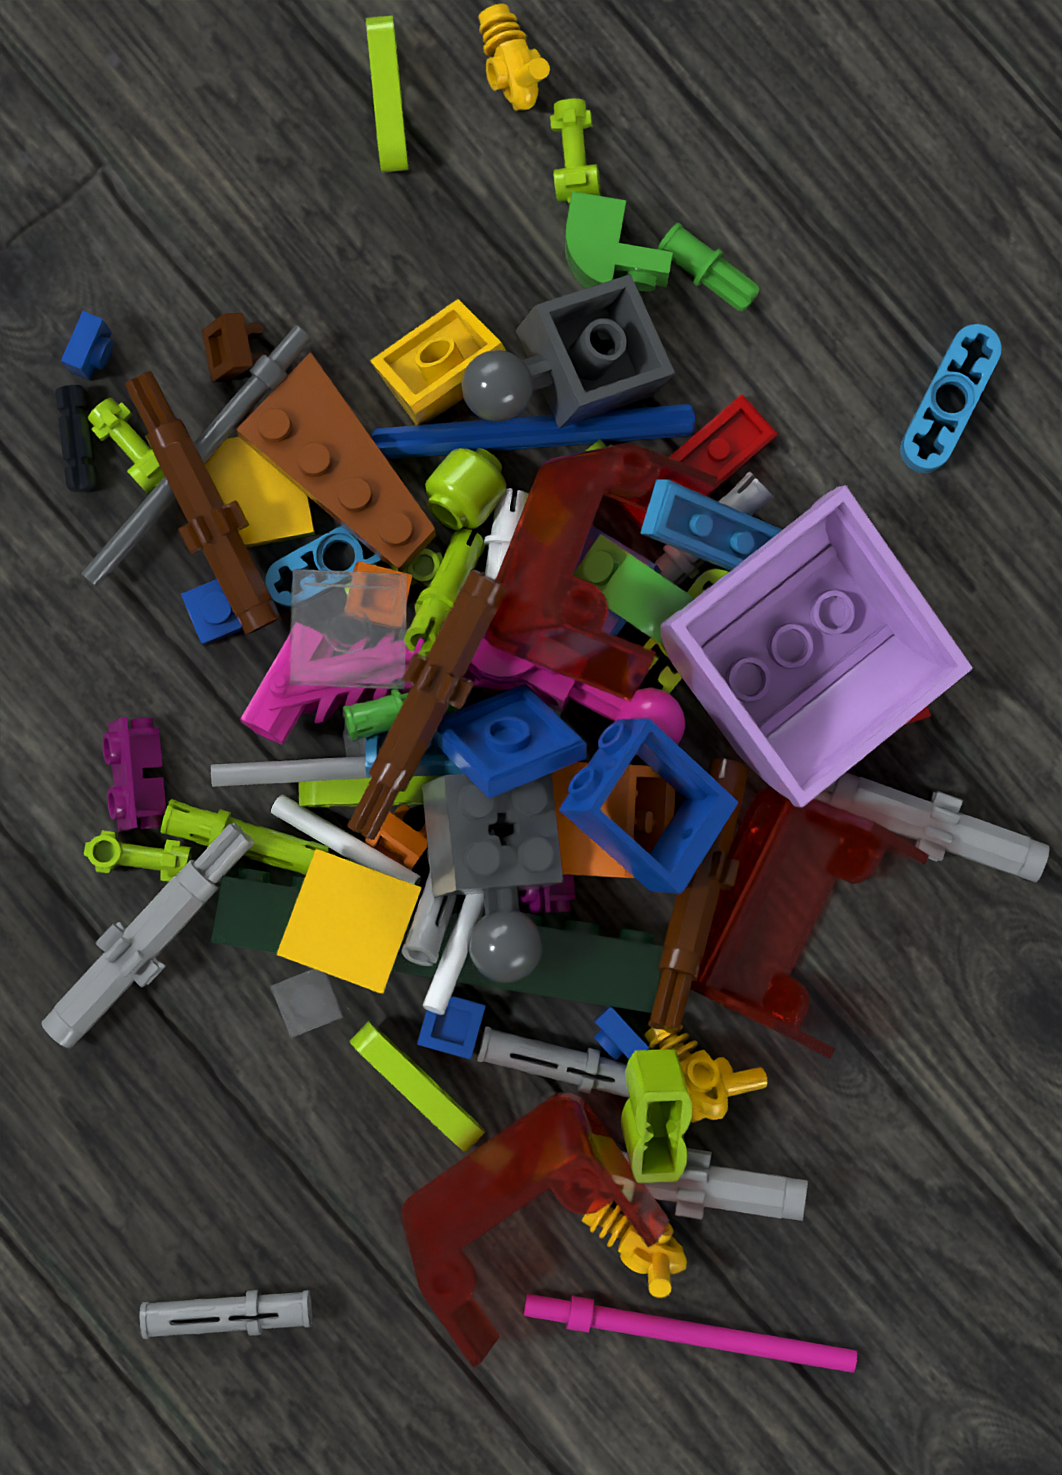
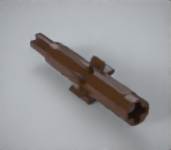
(210, 521)
(435, 685)
(695, 909)

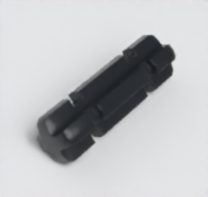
(76, 438)

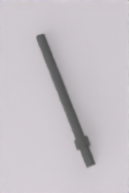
(266, 375)

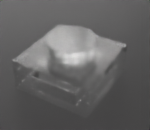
(307, 1001)

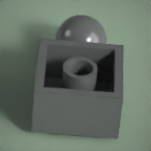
(581, 350)
(471, 861)

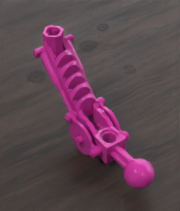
(279, 705)

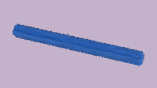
(534, 432)

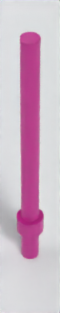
(582, 1314)

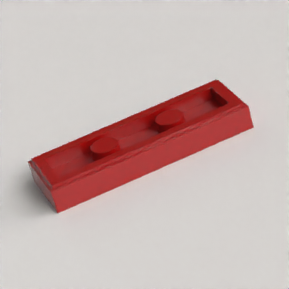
(721, 446)

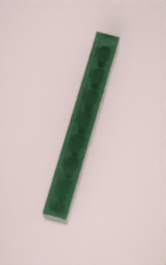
(571, 966)

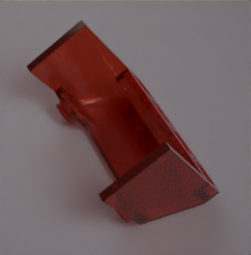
(547, 610)
(780, 888)
(548, 1147)

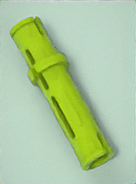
(437, 600)
(269, 846)

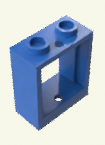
(690, 830)

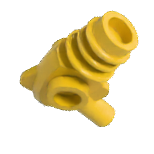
(511, 64)
(707, 1080)
(658, 1261)

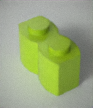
(656, 1116)

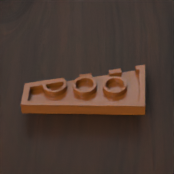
(331, 458)

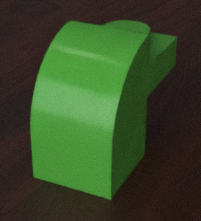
(596, 250)
(631, 587)

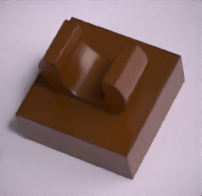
(229, 347)

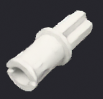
(502, 529)

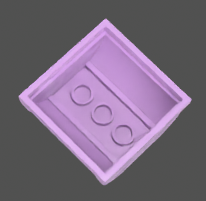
(813, 649)

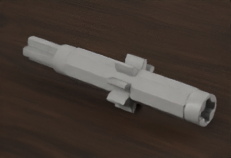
(938, 826)
(133, 951)
(730, 1189)

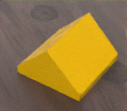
(430, 361)

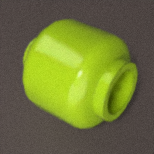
(465, 488)

